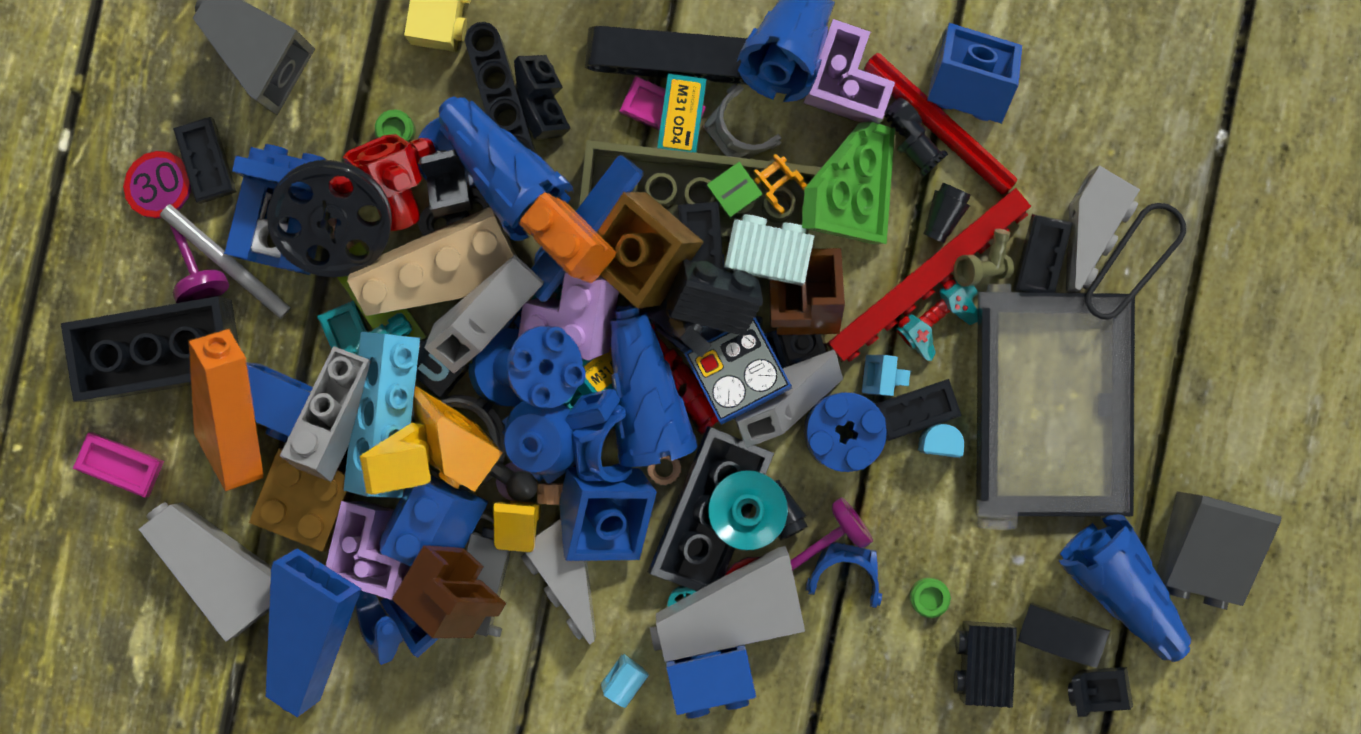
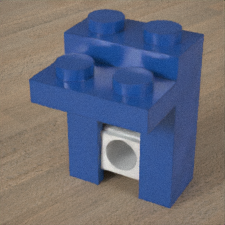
(249, 225)

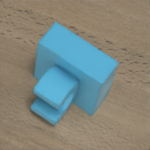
(882, 375)

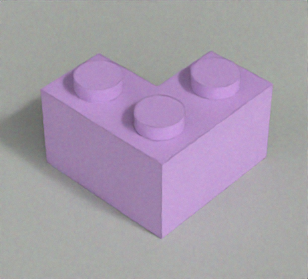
(839, 82)
(581, 312)
(356, 549)

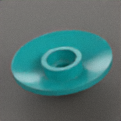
(727, 506)

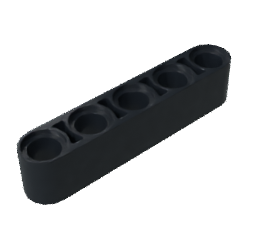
(663, 53)
(507, 95)

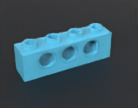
(384, 401)

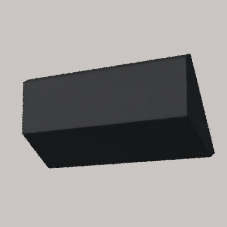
(689, 547)

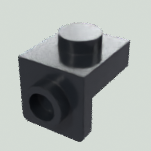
(446, 183)
(1100, 690)

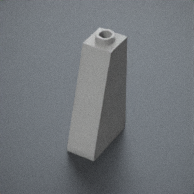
(211, 566)
(733, 611)

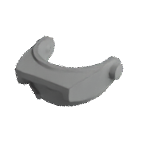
(725, 140)

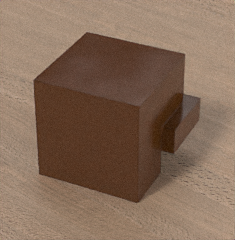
(815, 305)
(444, 593)

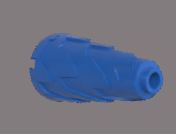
(786, 49)
(500, 165)
(644, 382)
(1123, 580)

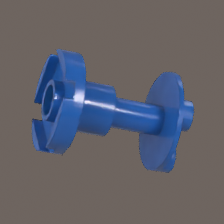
(534, 368)

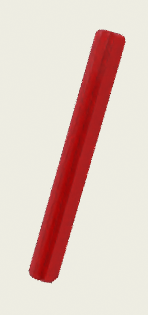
(944, 126)

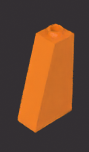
(224, 409)

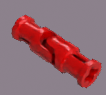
(694, 396)

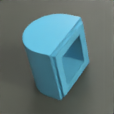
(942, 441)
(623, 681)

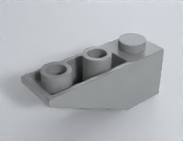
(1095, 216)
(482, 314)
(809, 384)
(328, 416)
(566, 580)

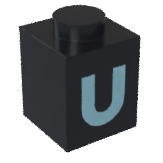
(435, 374)

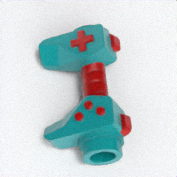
(918, 331)

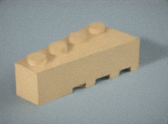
(435, 266)

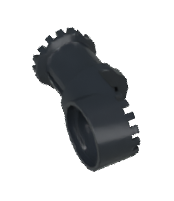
(917, 144)

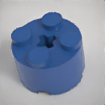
(865, 422)

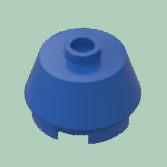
(539, 439)

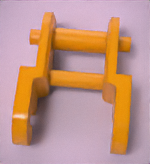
(761, 177)

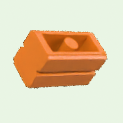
(567, 238)

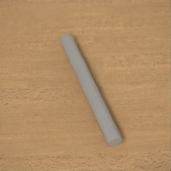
(225, 261)

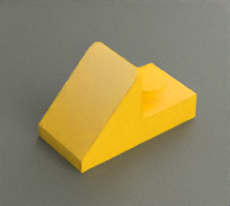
(397, 461)
(515, 525)

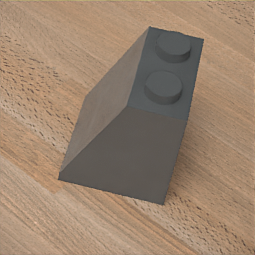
(256, 48)
(1214, 549)

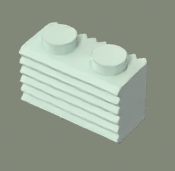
(769, 250)

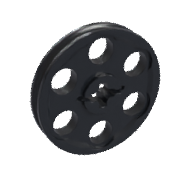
(341, 207)

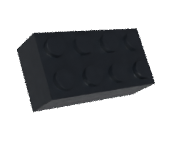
(140, 348)

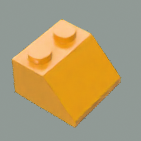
(455, 442)

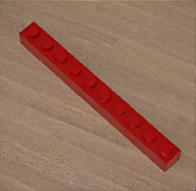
(922, 280)

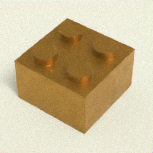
(648, 248)
(300, 504)

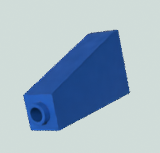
(305, 629)

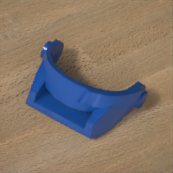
(588, 449)
(840, 552)
(376, 628)

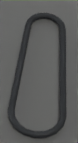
(1152, 271)

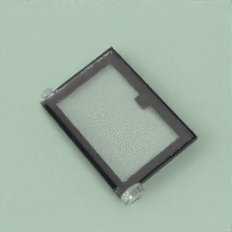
(1053, 406)

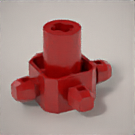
(395, 168)

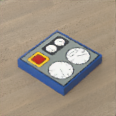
(739, 372)

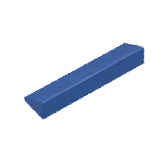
(619, 178)

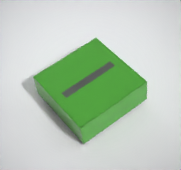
(734, 190)

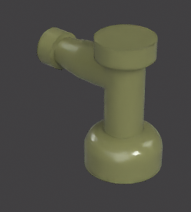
(970, 269)

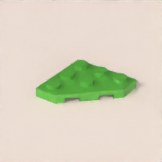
(854, 187)

